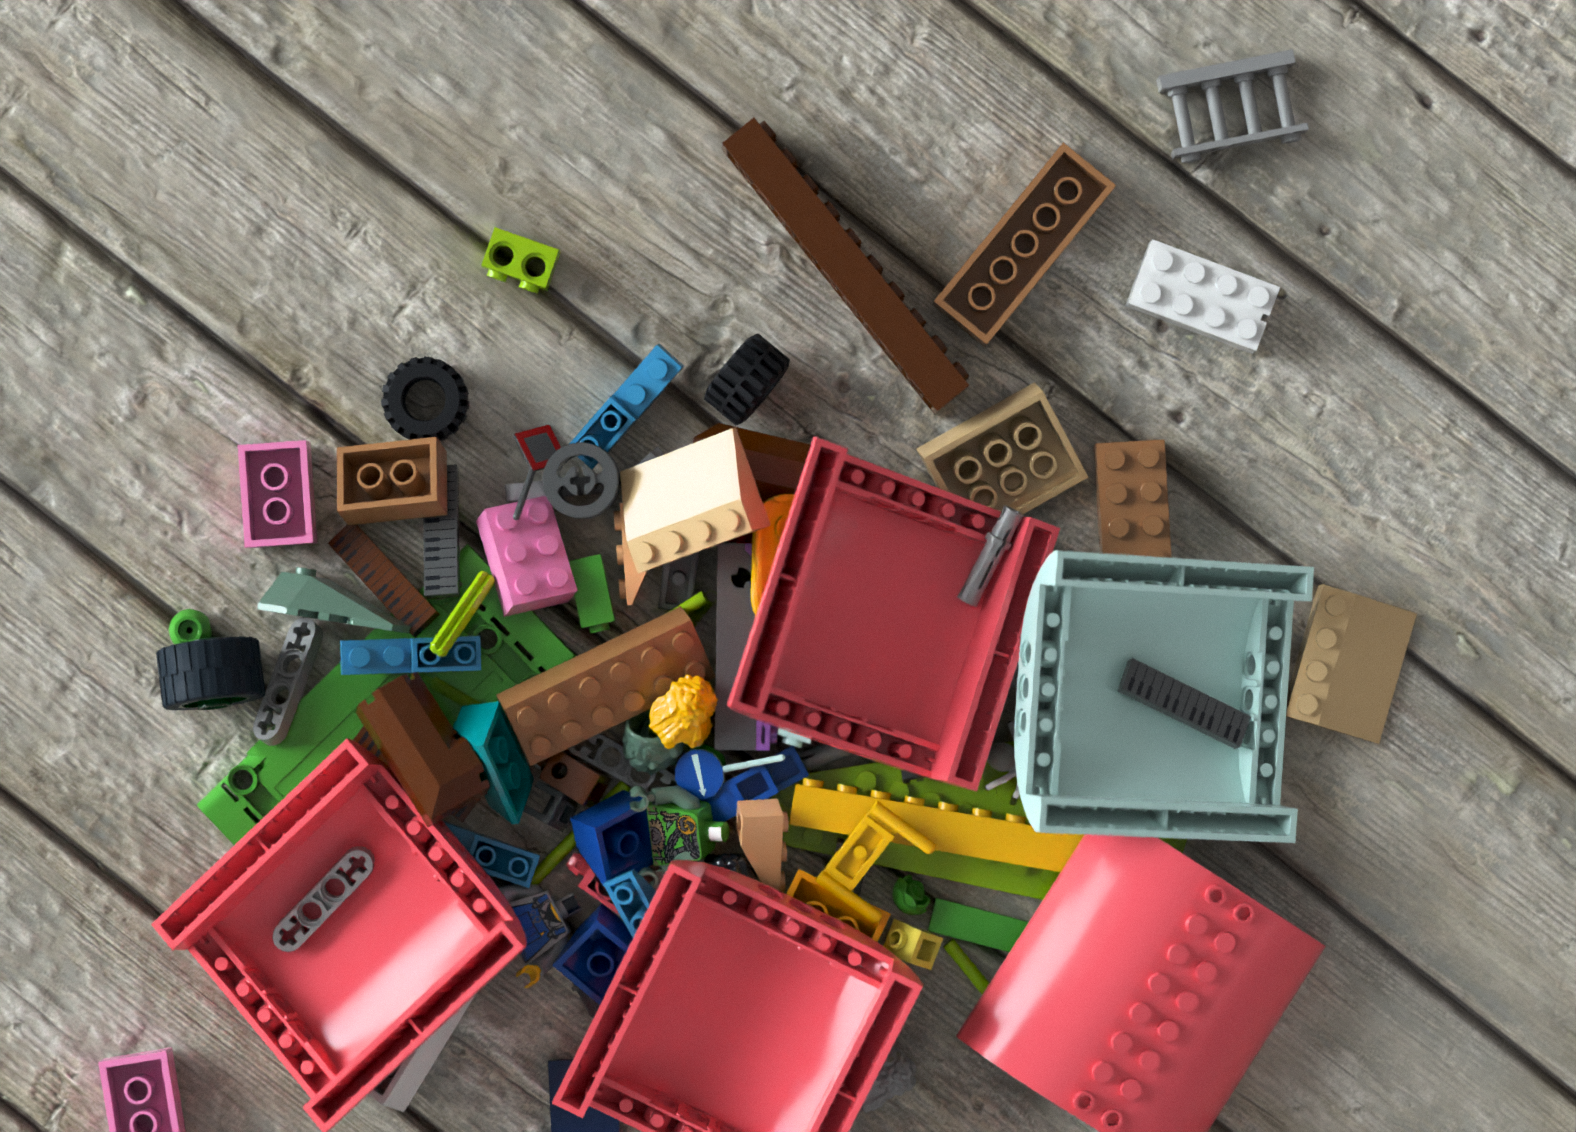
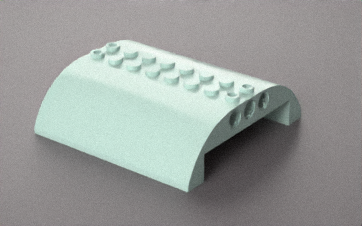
(1119, 767)

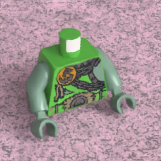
(678, 827)

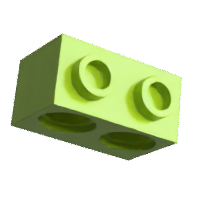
(523, 252)

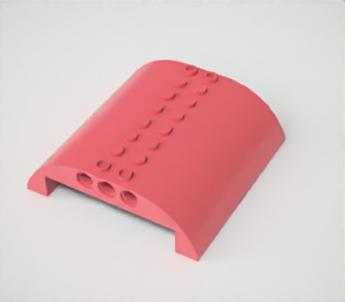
(867, 625)
(382, 965)
(1140, 989)
(739, 1014)

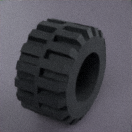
(404, 378)
(747, 379)

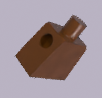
(581, 781)

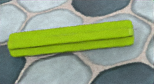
(462, 614)

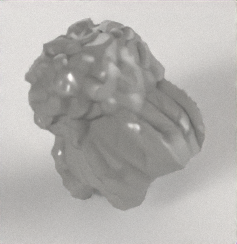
(893, 1079)

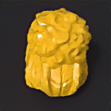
(684, 712)

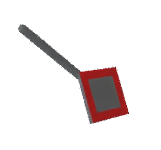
(537, 448)

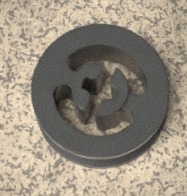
(554, 483)

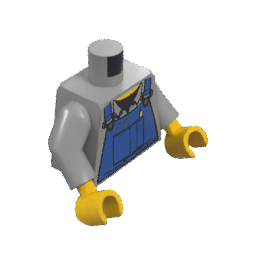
(543, 925)

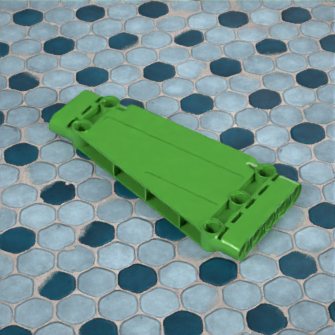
(329, 710)

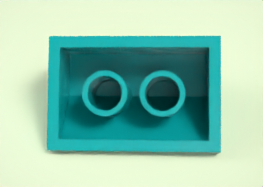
(501, 757)

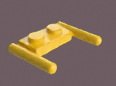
(861, 852)

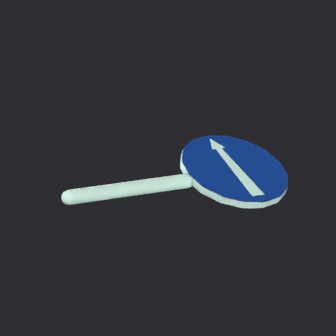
(703, 772)

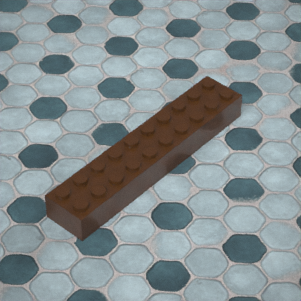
(844, 265)

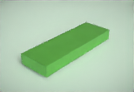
(975, 925)

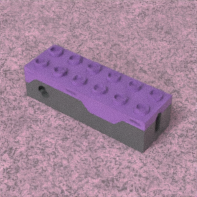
(733, 630)

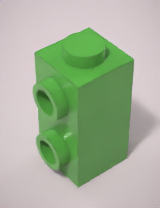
(593, 593)

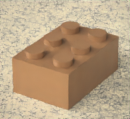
(392, 481)

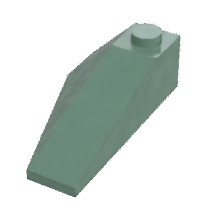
(323, 599)

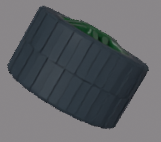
(210, 673)

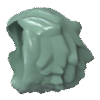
(645, 747)

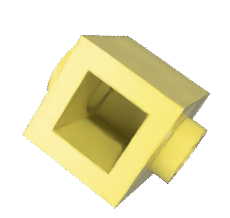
(905, 942)

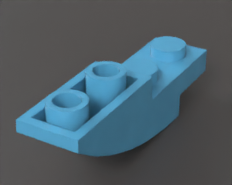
(629, 402)
(407, 656)
(497, 856)
(631, 897)

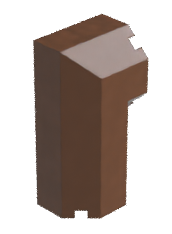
(772, 459)
(423, 748)

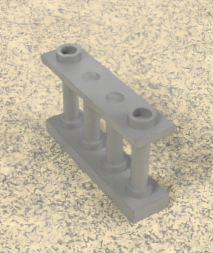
(1243, 74)

